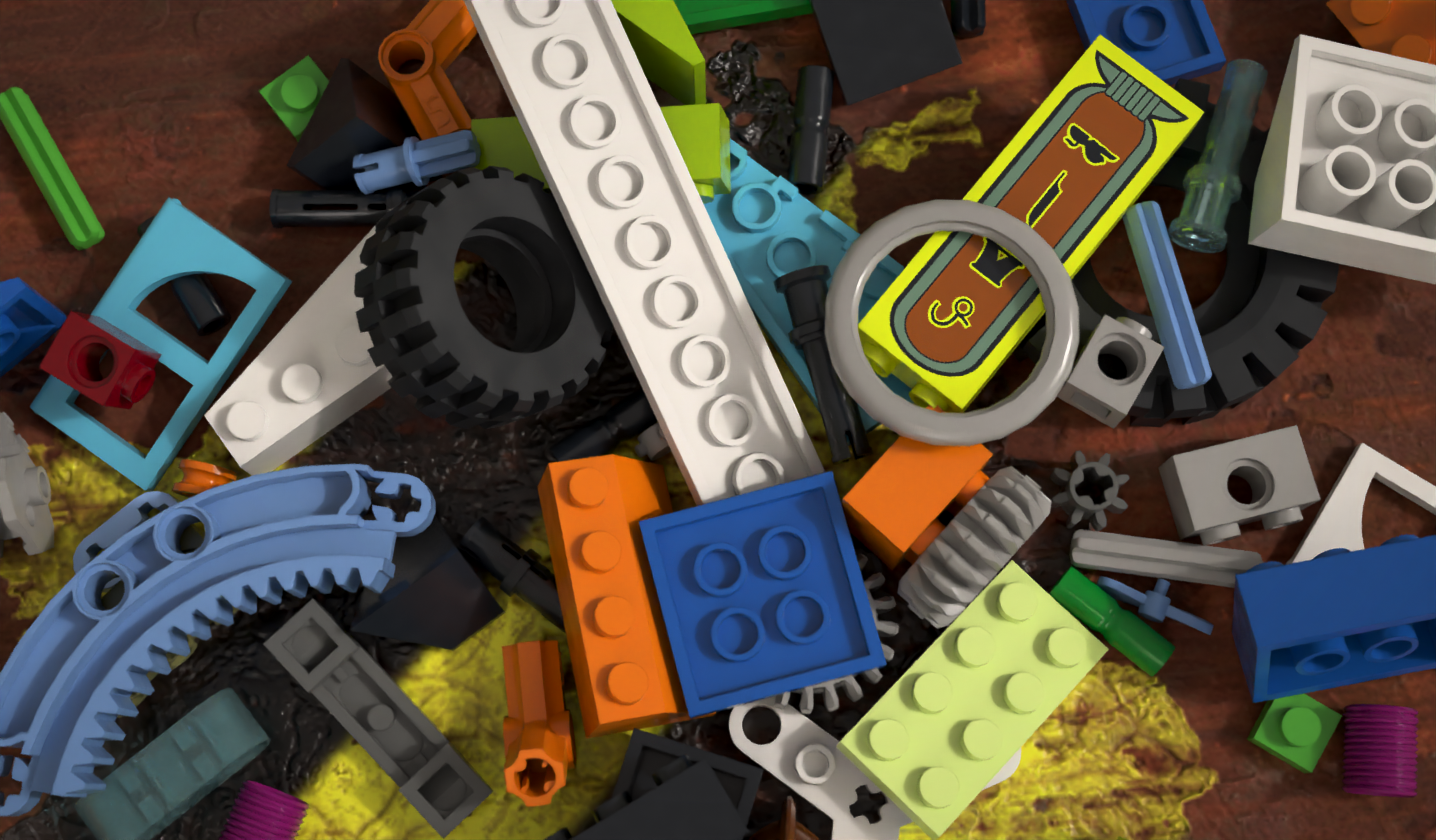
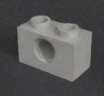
(1269, 462)

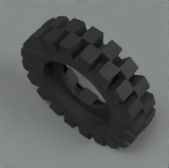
(1248, 326)

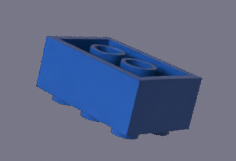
(1337, 618)

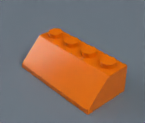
(609, 593)

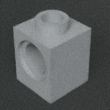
(1094, 391)

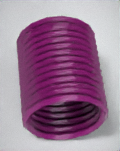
(1380, 750)
(264, 814)

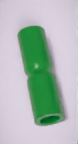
(1118, 626)

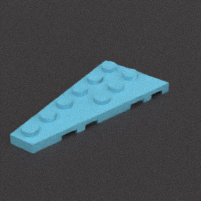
(777, 231)

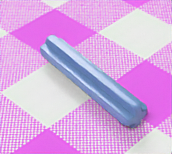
(1167, 295)

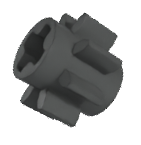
(1093, 475)

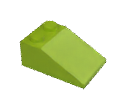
(664, 47)

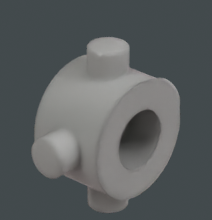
(652, 443)

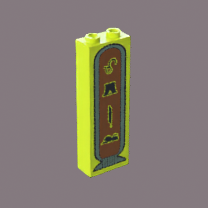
(1065, 175)

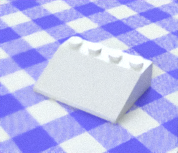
(1351, 161)

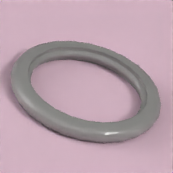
(925, 424)

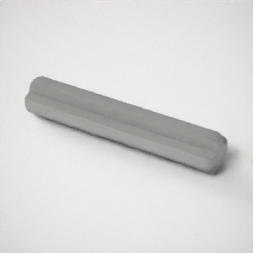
(1159, 558)

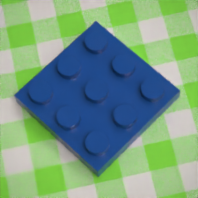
(761, 594)

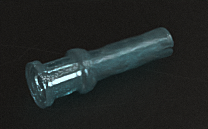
(1214, 181)

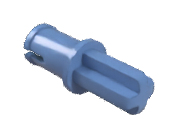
(417, 161)

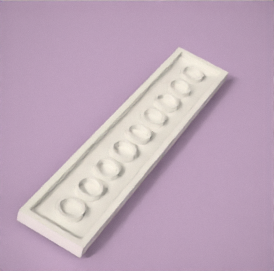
(647, 243)

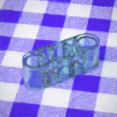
(175, 770)

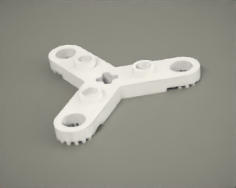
(816, 770)

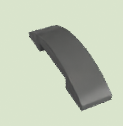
(379, 717)

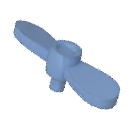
(1153, 604)

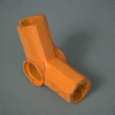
(427, 95)
(538, 726)

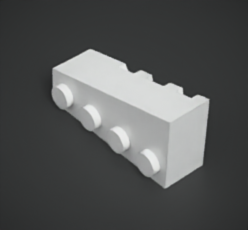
(303, 379)

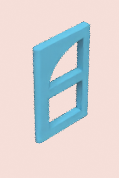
(170, 248)

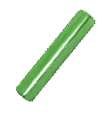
(49, 169)

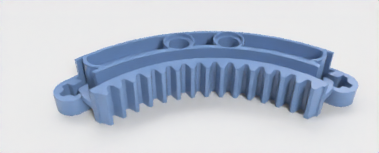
(260, 536)

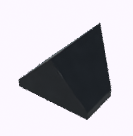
(349, 120)
(431, 598)

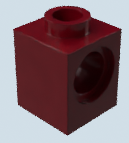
(77, 354)

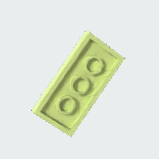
(972, 700)

